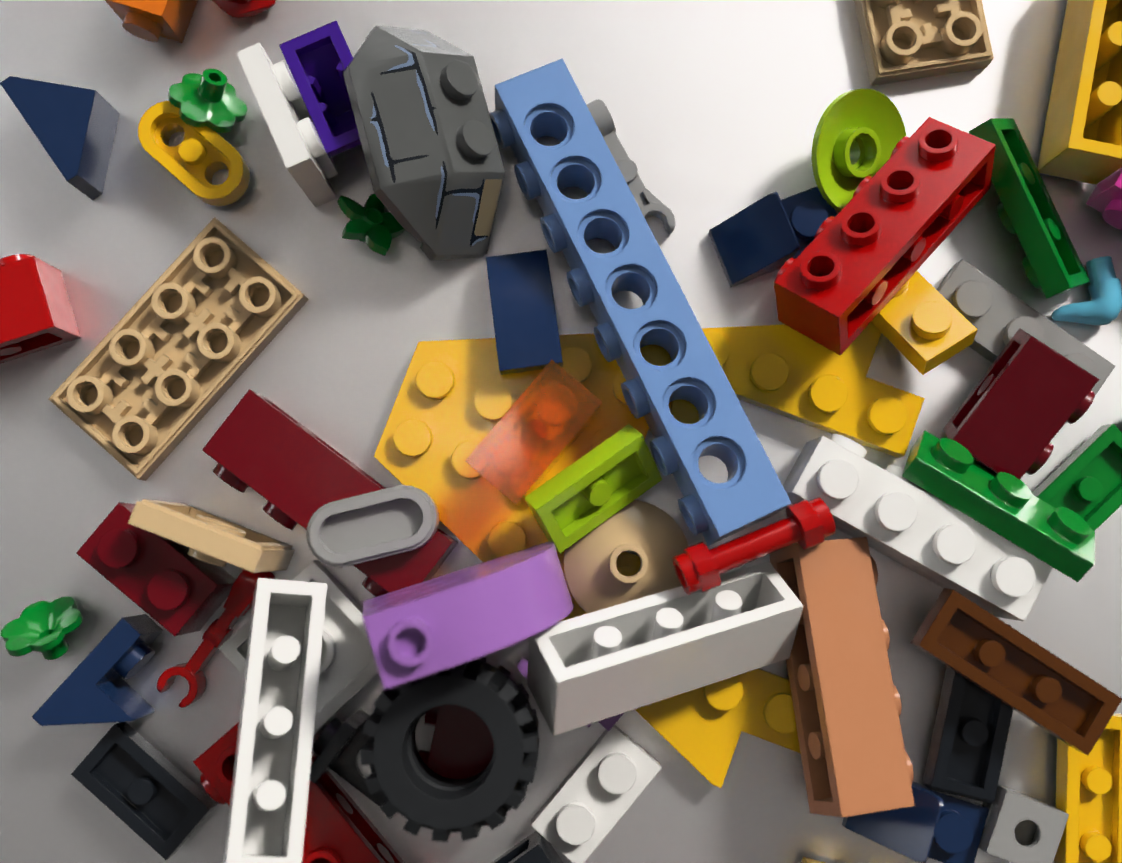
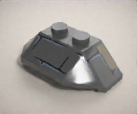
(427, 139)

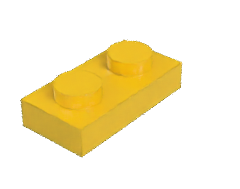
(924, 325)

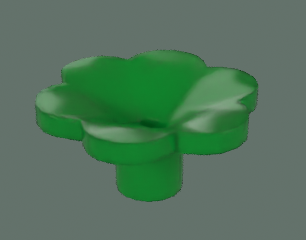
(207, 101)
(42, 628)

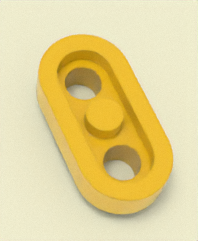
(196, 157)

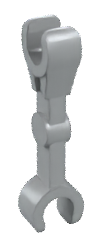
(645, 199)

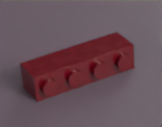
(299, 474)

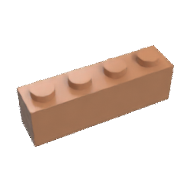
(844, 682)

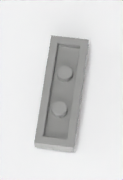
(1001, 314)

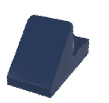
(768, 234)
(95, 687)
(935, 828)

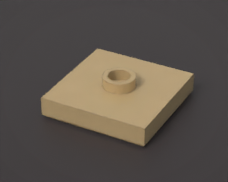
(212, 537)

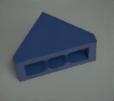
(72, 126)

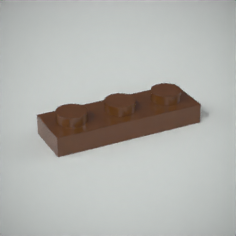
(1016, 670)

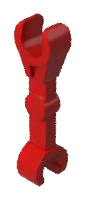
(237, 605)

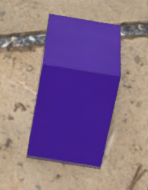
(318, 68)

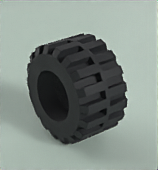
(444, 802)

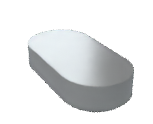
(372, 526)

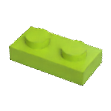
(594, 488)

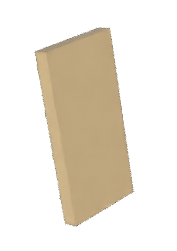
(922, 38)
(178, 349)

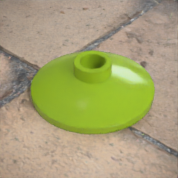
(853, 142)

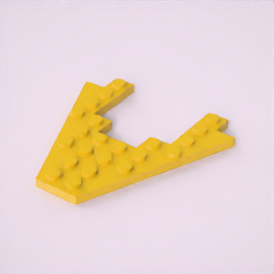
(458, 396)

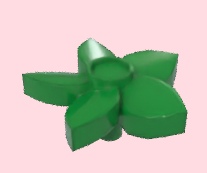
(370, 223)

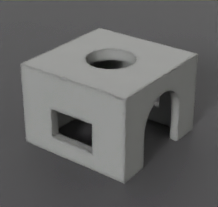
(1007, 812)

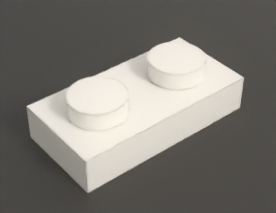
(595, 795)

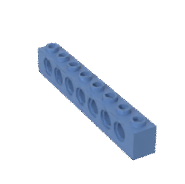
(551, 105)

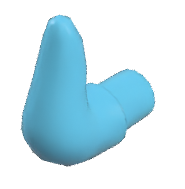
(1104, 293)

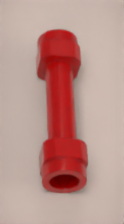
(805, 523)

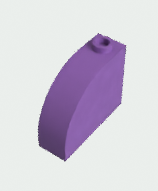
(466, 613)

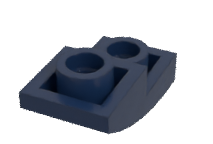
(523, 311)

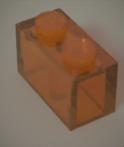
(535, 433)

